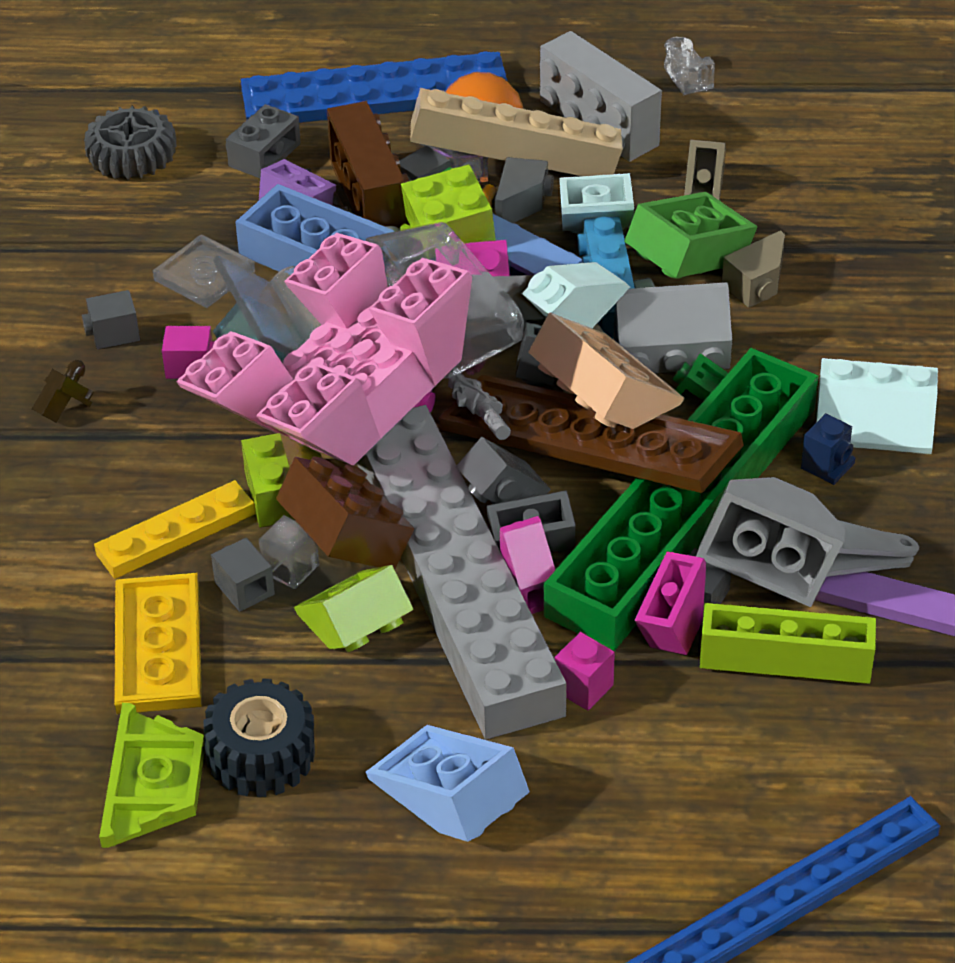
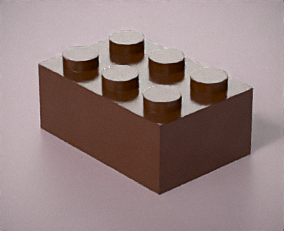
(344, 512)

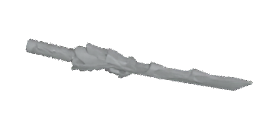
(470, 395)

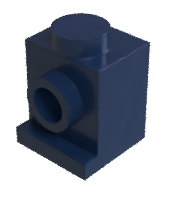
(828, 449)

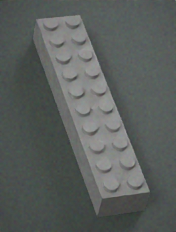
(466, 582)

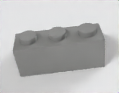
(675, 325)

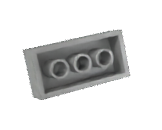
(599, 90)

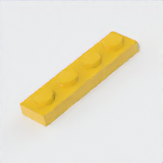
(174, 529)

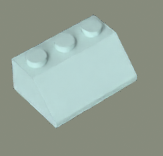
(884, 403)

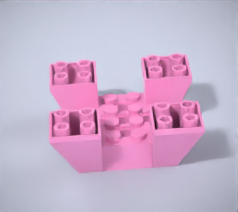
(360, 367)

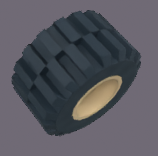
(259, 737)

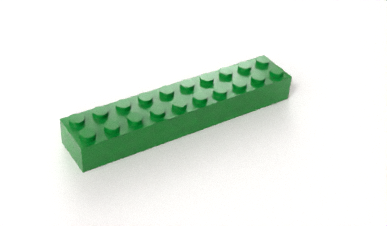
(616, 562)

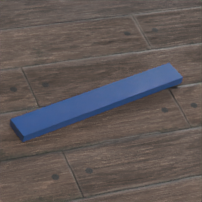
(798, 888)

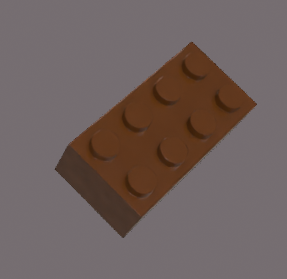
(365, 164)

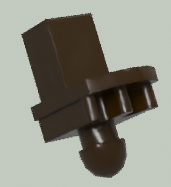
(60, 389)

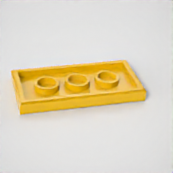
(157, 643)

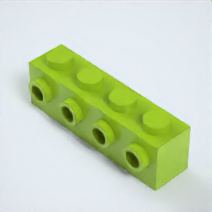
(788, 643)

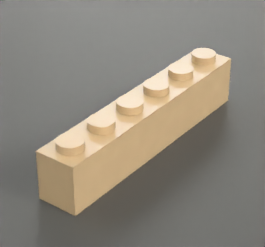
(514, 132)

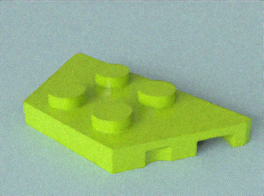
(151, 777)

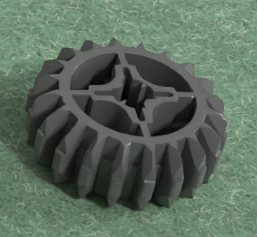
(130, 142)

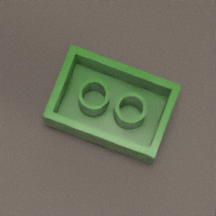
(688, 233)

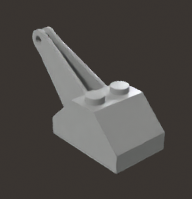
(792, 540)

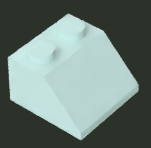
(594, 198)
(576, 292)

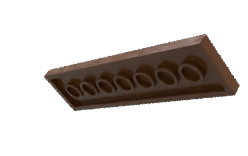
(557, 426)

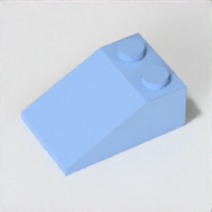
(452, 780)

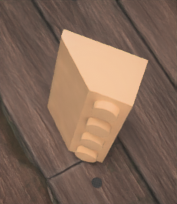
(601, 374)

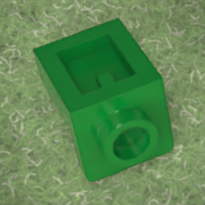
(699, 377)

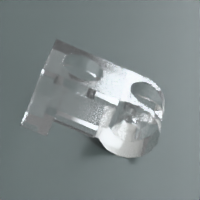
(686, 67)

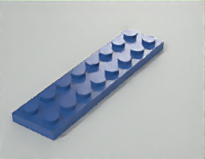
(384, 86)

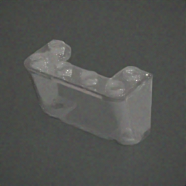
(492, 315)

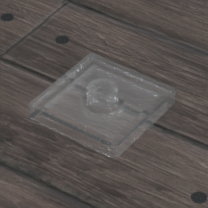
(194, 272)

